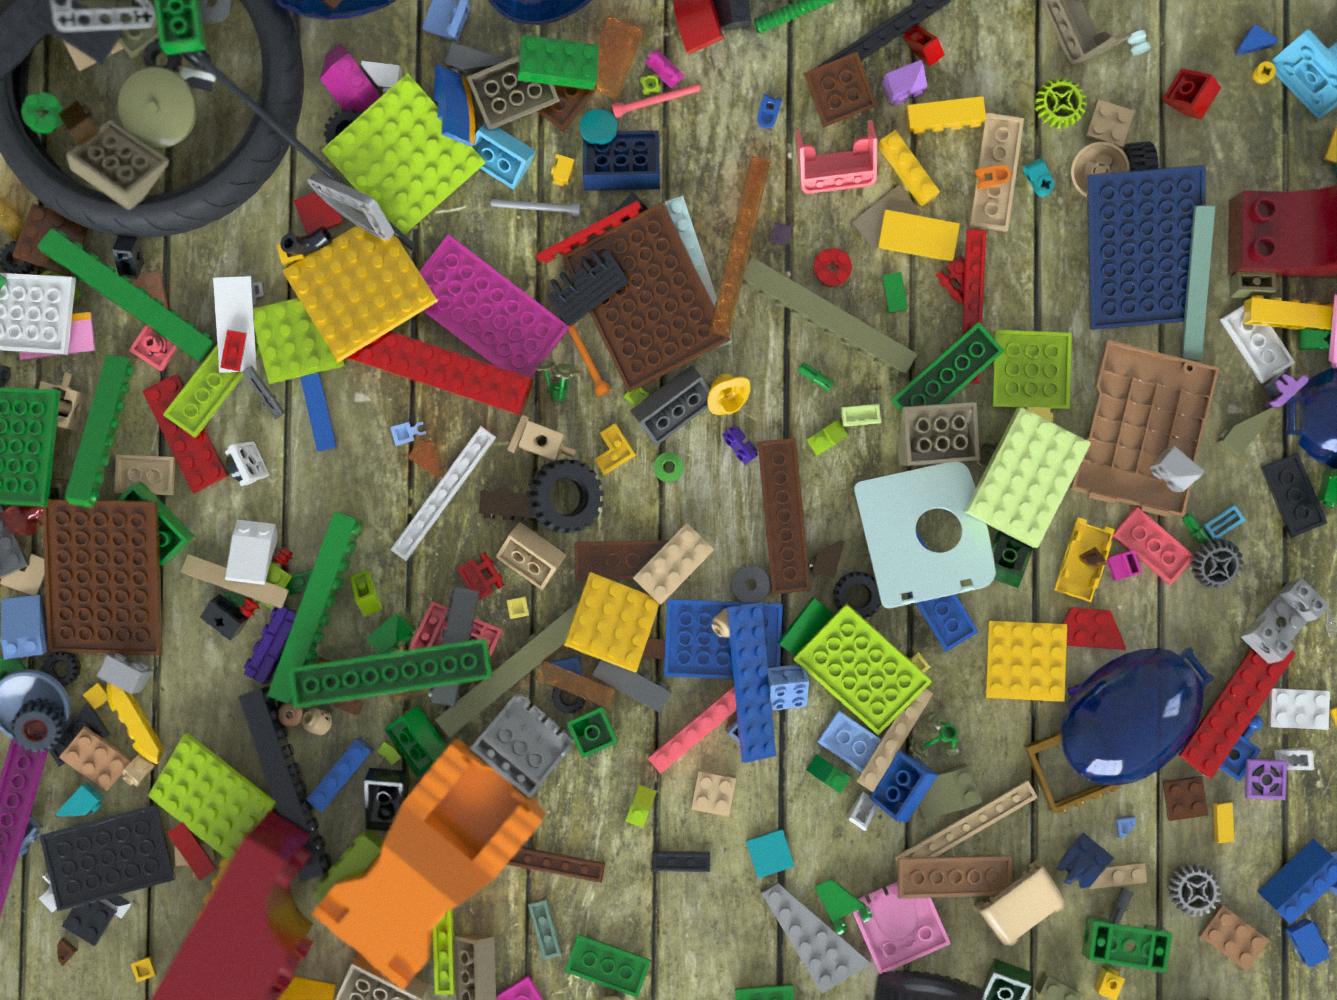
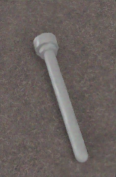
(573, 208)

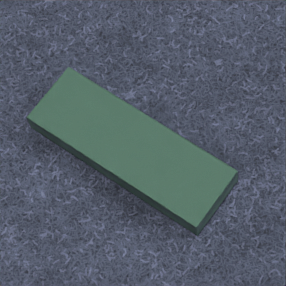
(544, 928)

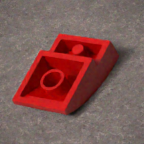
(697, 24)

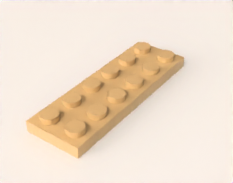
(998, 147)

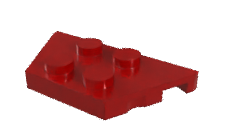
(1092, 629)

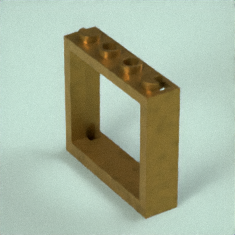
(1076, 799)

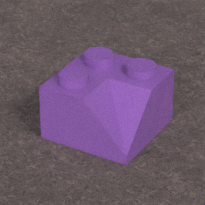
(905, 83)

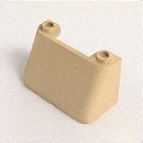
(1022, 904)

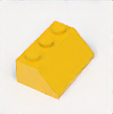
(309, 989)

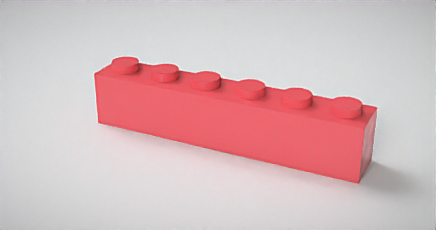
(694, 731)

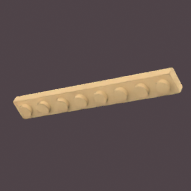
(972, 822)

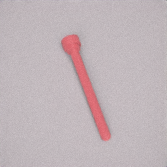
(620, 109)

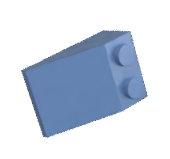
(23, 627)

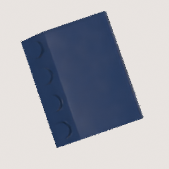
(623, 163)

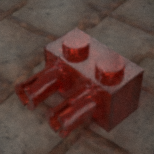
(22, 519)

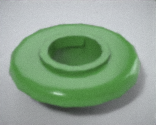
(668, 457)

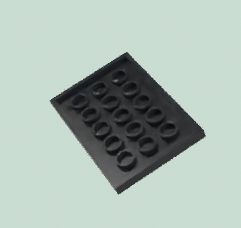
(107, 857)

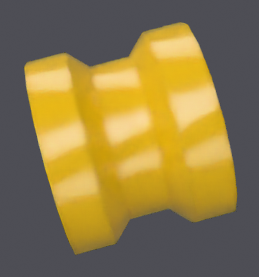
(1261, 76)

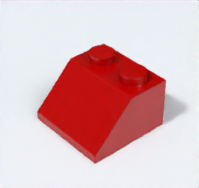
(1192, 93)

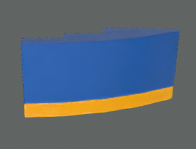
(454, 105)

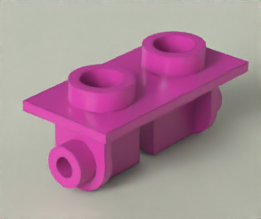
(664, 68)

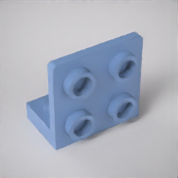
(446, 18)
(788, 687)

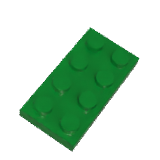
(607, 965)

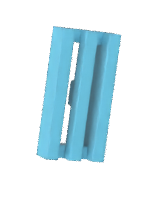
(1209, 531)

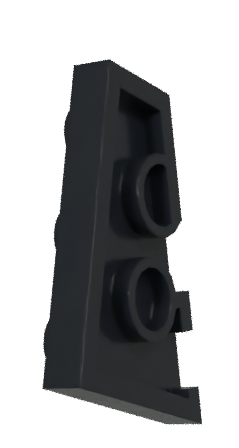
(88, 718)

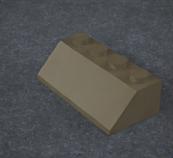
(474, 967)

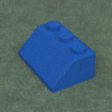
(903, 787)

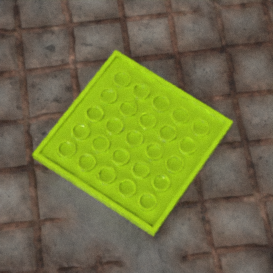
(402, 156)

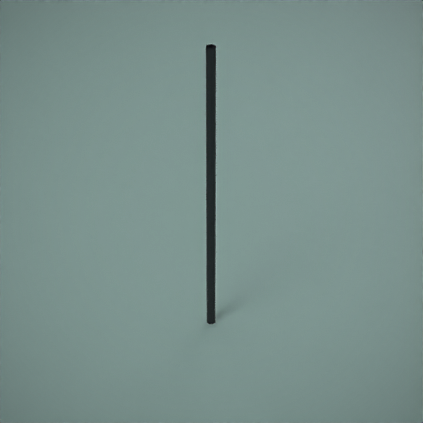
(288, 136)

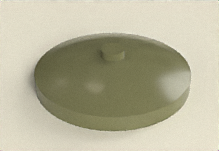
(157, 107)

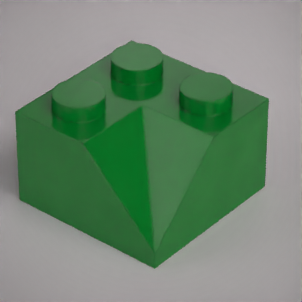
(390, 634)
(592, 731)

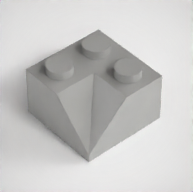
(1176, 469)
(125, 675)

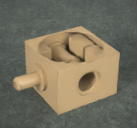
(70, 403)
(551, 449)

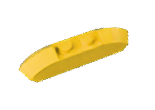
(139, 728)

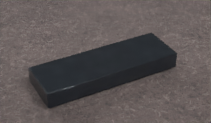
(681, 861)

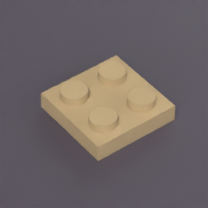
(1109, 123)
(713, 793)

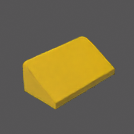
(1223, 822)

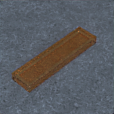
(575, 684)

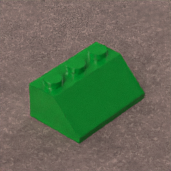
(416, 740)

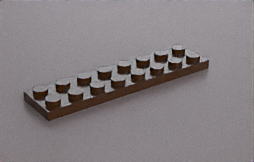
(784, 516)

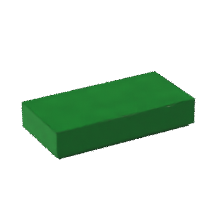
(894, 292)

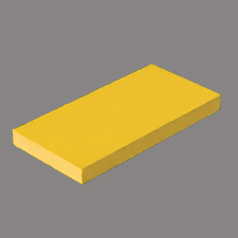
(918, 235)

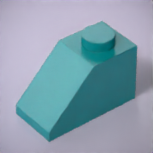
(82, 802)

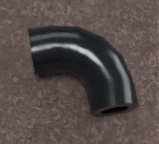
(306, 244)

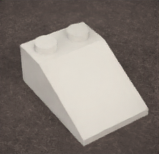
(251, 551)

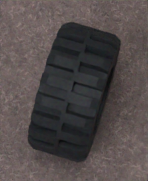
(588, 489)

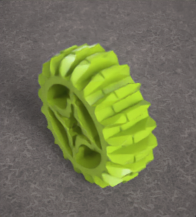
(1055, 97)

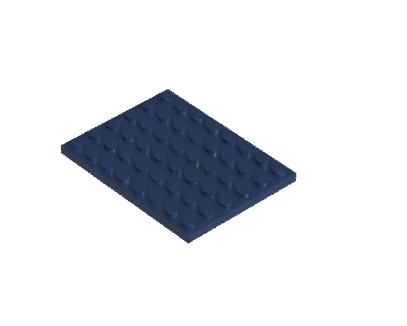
(1141, 244)

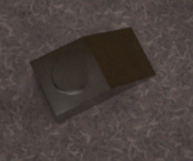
(827, 560)

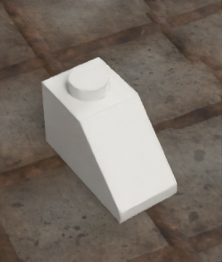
(383, 74)

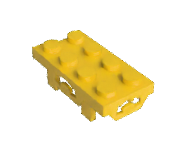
(1075, 576)

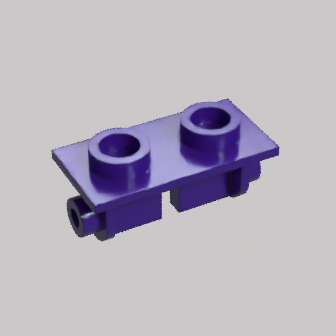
(734, 438)

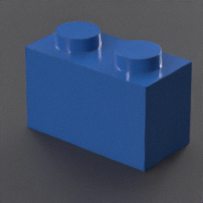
(1308, 942)

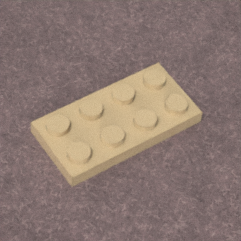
(673, 563)

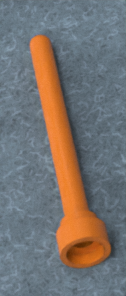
(601, 387)

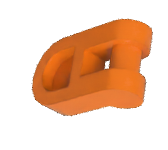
(999, 176)

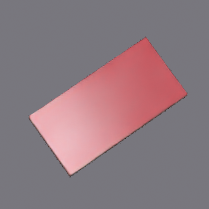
(1153, 545)

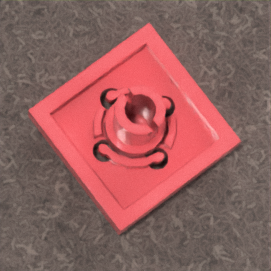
(150, 341)

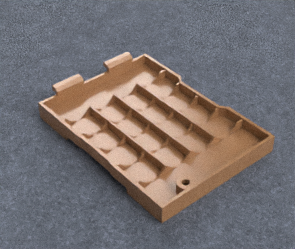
(1141, 409)

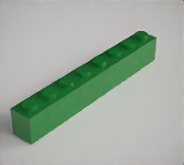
(99, 431)

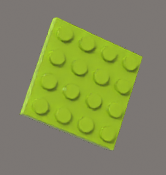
(290, 342)
(1032, 369)

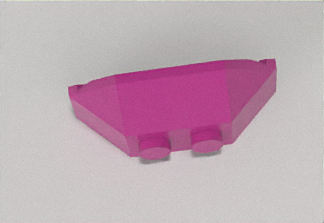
(347, 81)

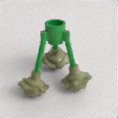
(947, 733)

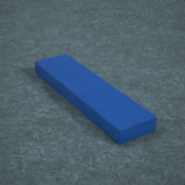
(318, 412)

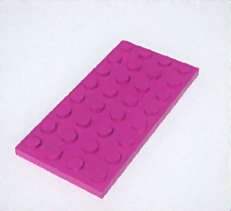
(489, 310)

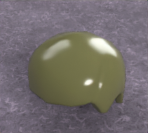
(986, 452)

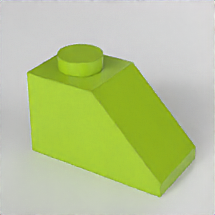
(365, 593)

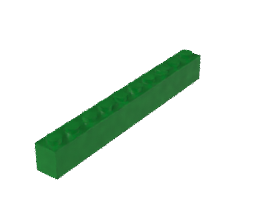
(125, 295)

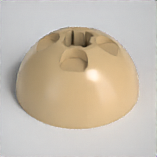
(1097, 159)

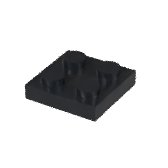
(89, 921)

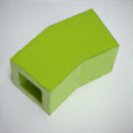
(390, 752)

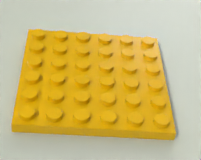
(358, 289)

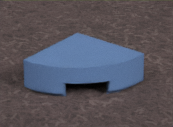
(1125, 825)

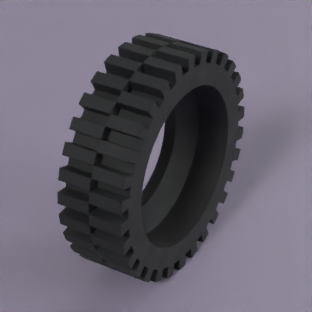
(923, 986)

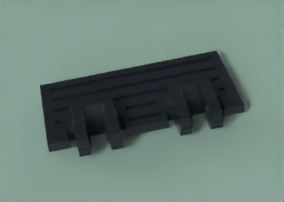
(589, 289)

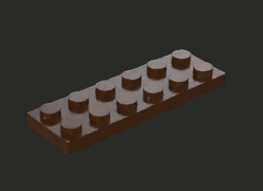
(614, 558)

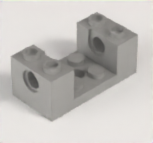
(1295, 606)

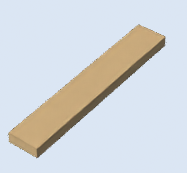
(216, 575)

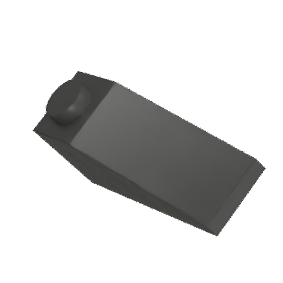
(468, 60)

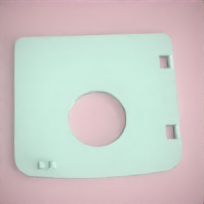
(889, 517)

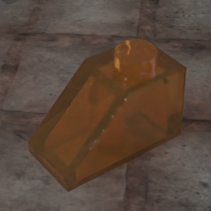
(427, 457)

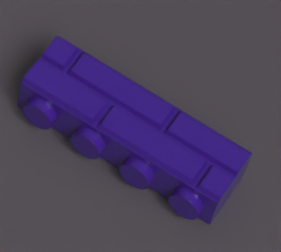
(270, 648)

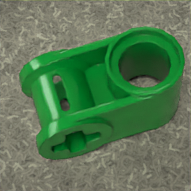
(1313, 339)

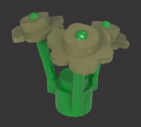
(558, 390)

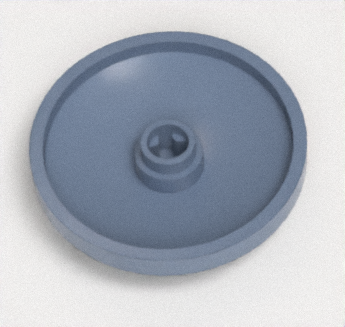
(28, 685)

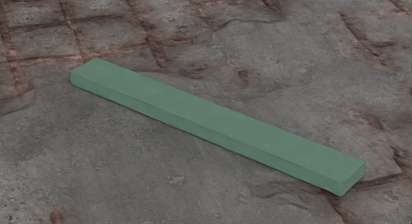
(1198, 282)

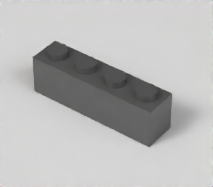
(634, 684)

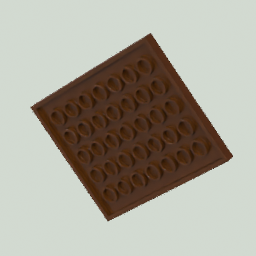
(663, 310)
(102, 577)

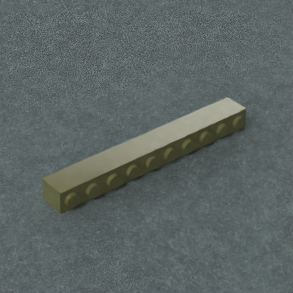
(828, 316)
(507, 673)

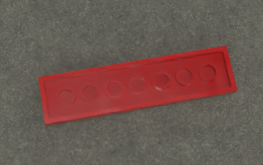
(1232, 712)

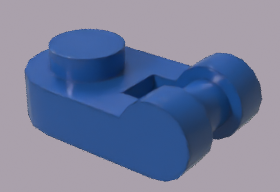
(766, 117)

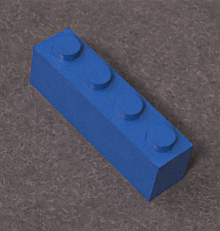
(340, 774)

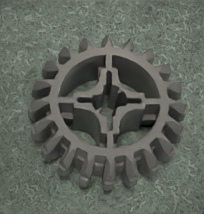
(1228, 562)

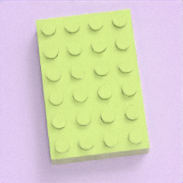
(1027, 477)

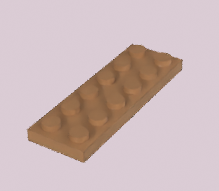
(953, 876)

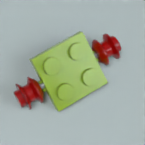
(275, 576)

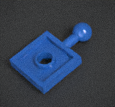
(1246, 750)

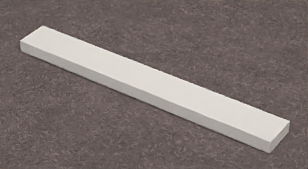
(443, 493)

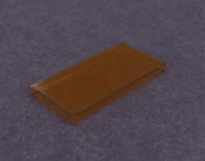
(616, 54)

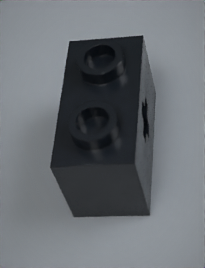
(128, 256)
(224, 617)

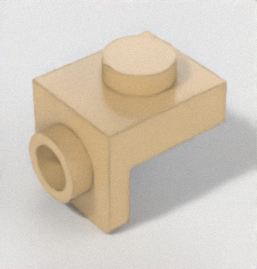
(137, 770)

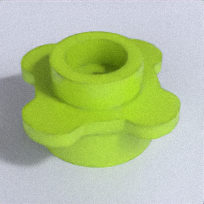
(650, 79)

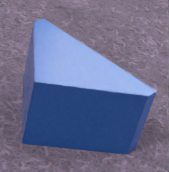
(1255, 40)

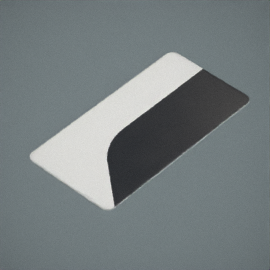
(198, 79)
(118, 904)

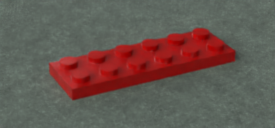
(194, 455)

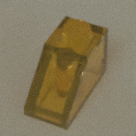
(10, 219)

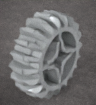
(1200, 884)

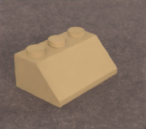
(530, 555)

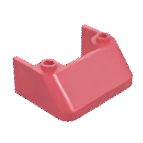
(838, 169)

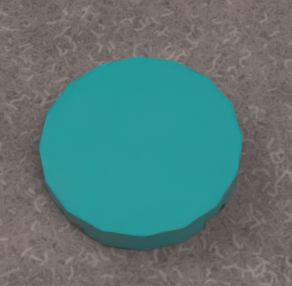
(598, 126)

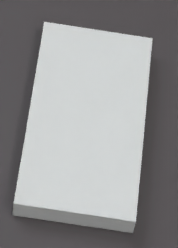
(1258, 346)

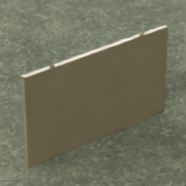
(871, 220)

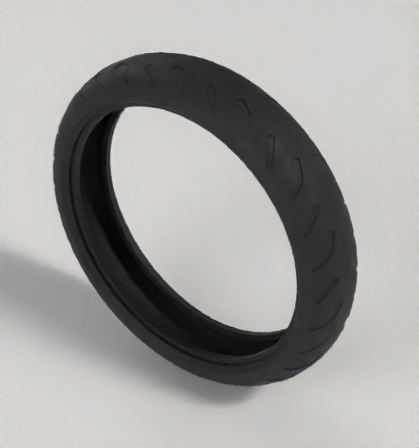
(190, 206)

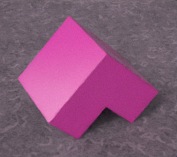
(1124, 565)

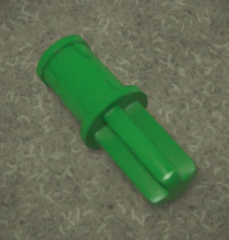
(815, 376)
(1195, 528)

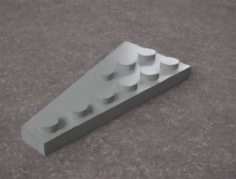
(818, 945)

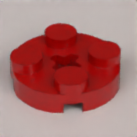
(840, 275)

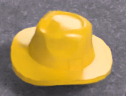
(728, 394)

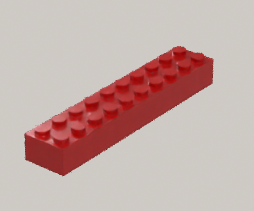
(447, 371)

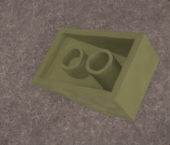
(950, 792)

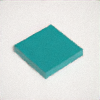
(770, 853)

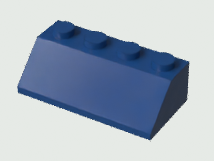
(1301, 881)

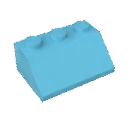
(504, 155)

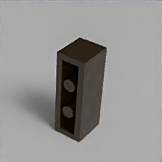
(504, 504)

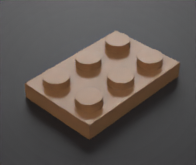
(95, 758)
(1233, 937)

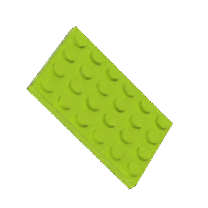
(862, 669)
(209, 796)

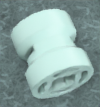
(1139, 42)

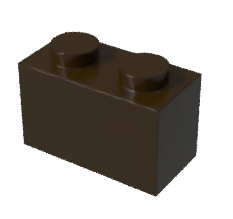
(79, 122)

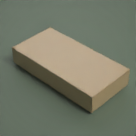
(513, 446)

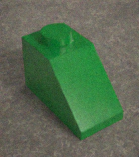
(828, 773)

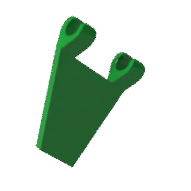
(840, 903)

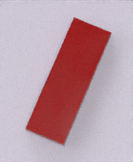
(192, 851)

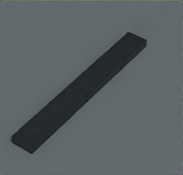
(891, 29)

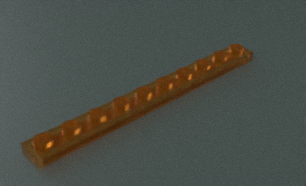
(739, 247)

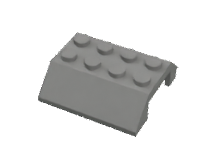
(522, 745)

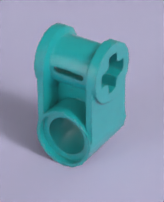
(1038, 174)

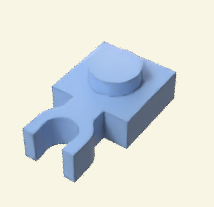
(404, 433)

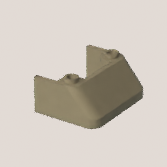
(1077, 31)

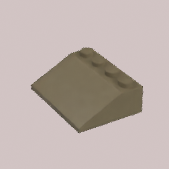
(504, 97)
(117, 164)
(938, 434)
(368, 983)

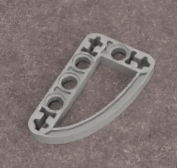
(95, 24)
(341, 196)

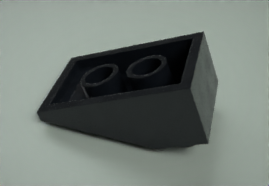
(384, 795)

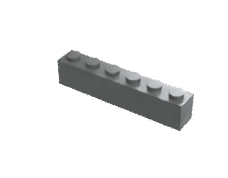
(458, 630)

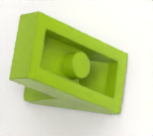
(827, 437)
(641, 806)

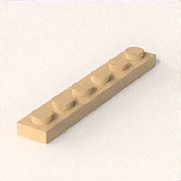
(892, 742)

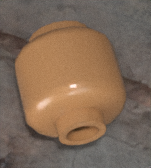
(287, 719)

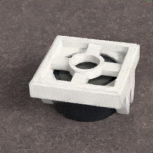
(245, 463)

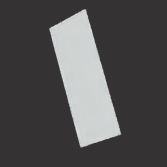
(235, 313)

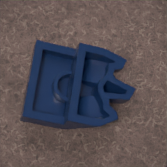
(1084, 861)

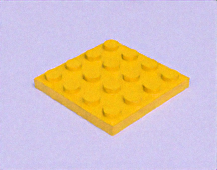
(612, 622)
(1026, 661)

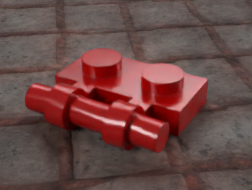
(956, 271)
(475, 579)

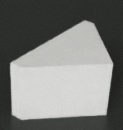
(1296, 758)
(862, 811)

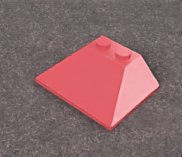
(434, 621)

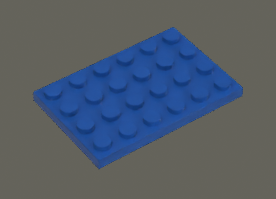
(695, 648)

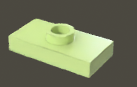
(860, 415)

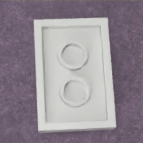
(1299, 708)

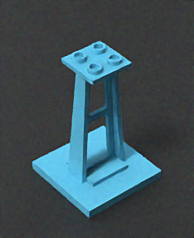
(1310, 72)

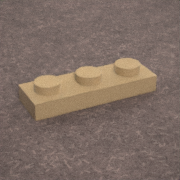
(1121, 875)

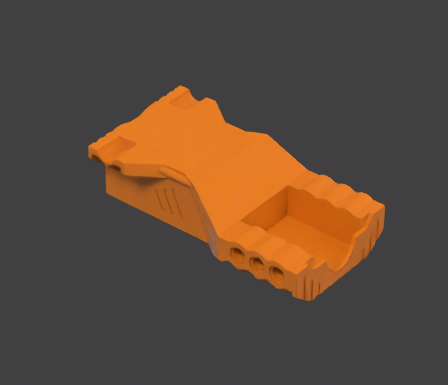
(438, 853)

